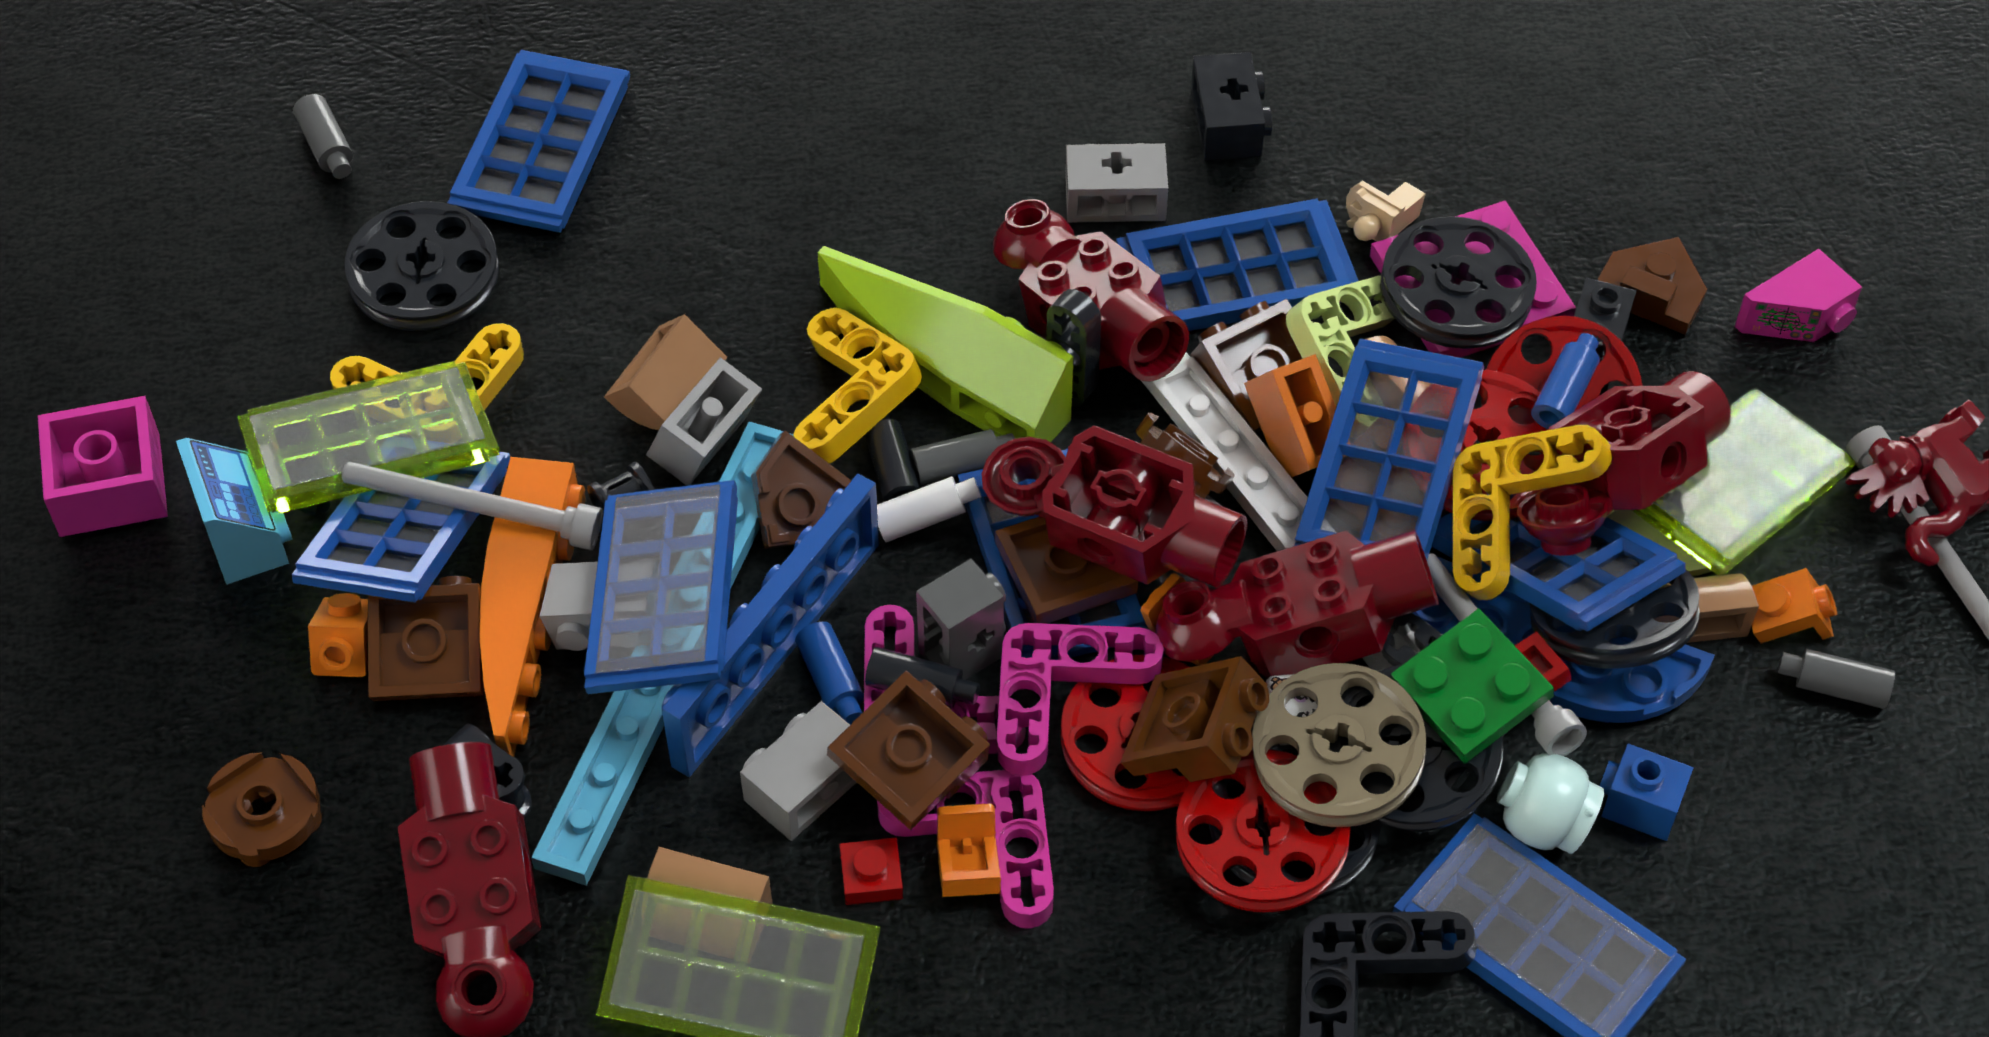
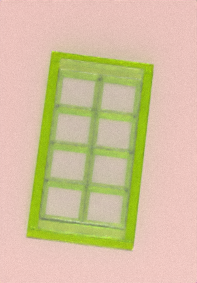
(397, 423)
(1753, 485)
(734, 966)

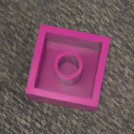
(102, 466)

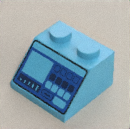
(233, 510)

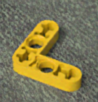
(475, 355)
(867, 382)
(1503, 480)

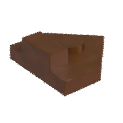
(1664, 279)
(792, 490)

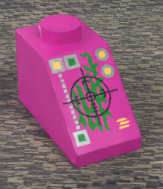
(1801, 301)

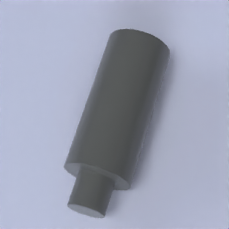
(323, 135)
(955, 455)
(1839, 677)

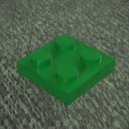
(1473, 685)

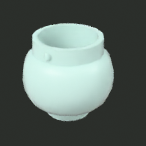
(1550, 802)

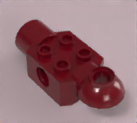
(1129, 294)
(1655, 445)
(1117, 505)
(1302, 604)
(470, 886)

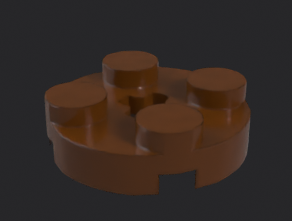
(1184, 447)
(265, 836)

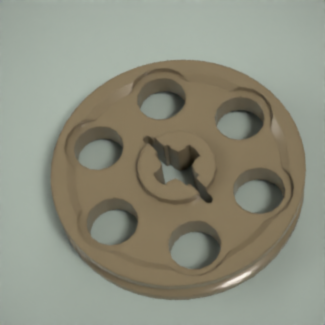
(1345, 769)

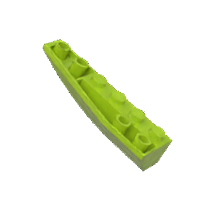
(966, 352)

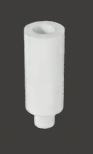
(925, 507)

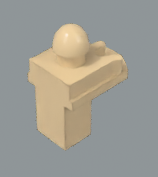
(1380, 215)

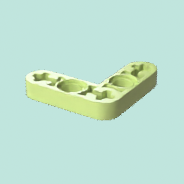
(1333, 334)

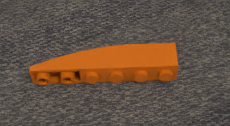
(513, 594)

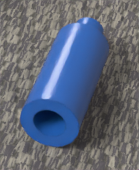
(1567, 381)
(830, 670)

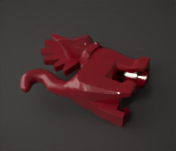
(1934, 464)

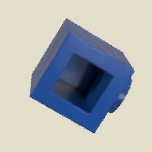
(1644, 791)

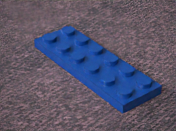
(766, 628)

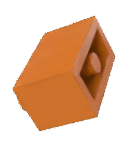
(1294, 412)

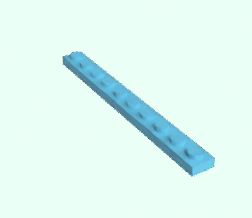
(633, 719)

